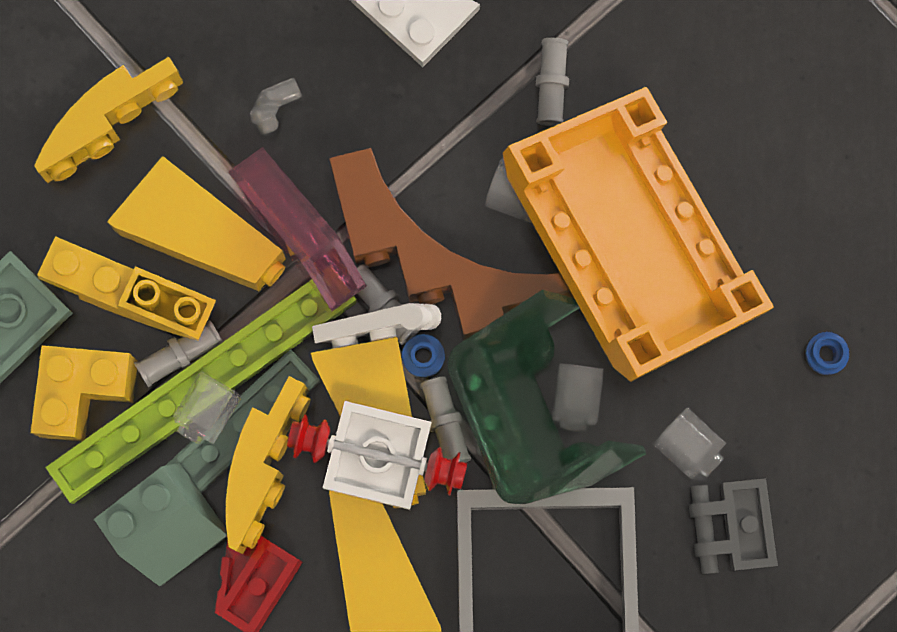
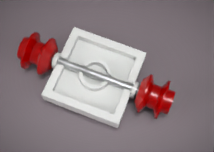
(376, 455)

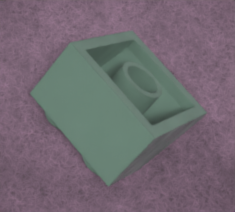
(162, 524)

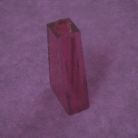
(298, 229)

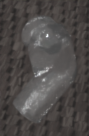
(268, 103)

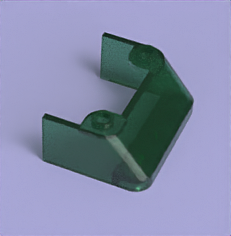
(509, 414)

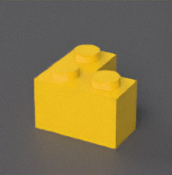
(68, 383)

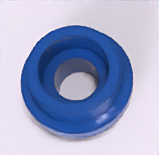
(838, 347)
(420, 369)

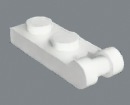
(377, 324)

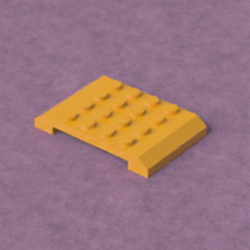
(631, 235)

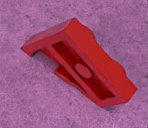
(253, 583)

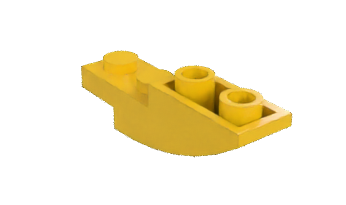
(88, 124)
(126, 290)
(251, 479)

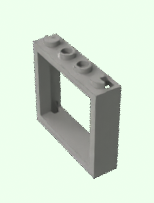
(581, 498)

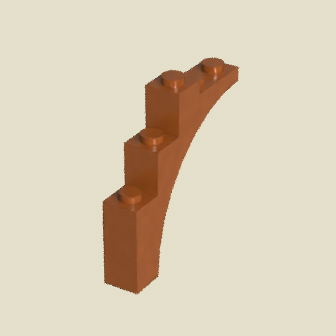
(429, 270)

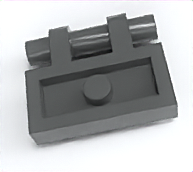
(746, 522)

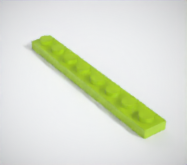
(152, 417)

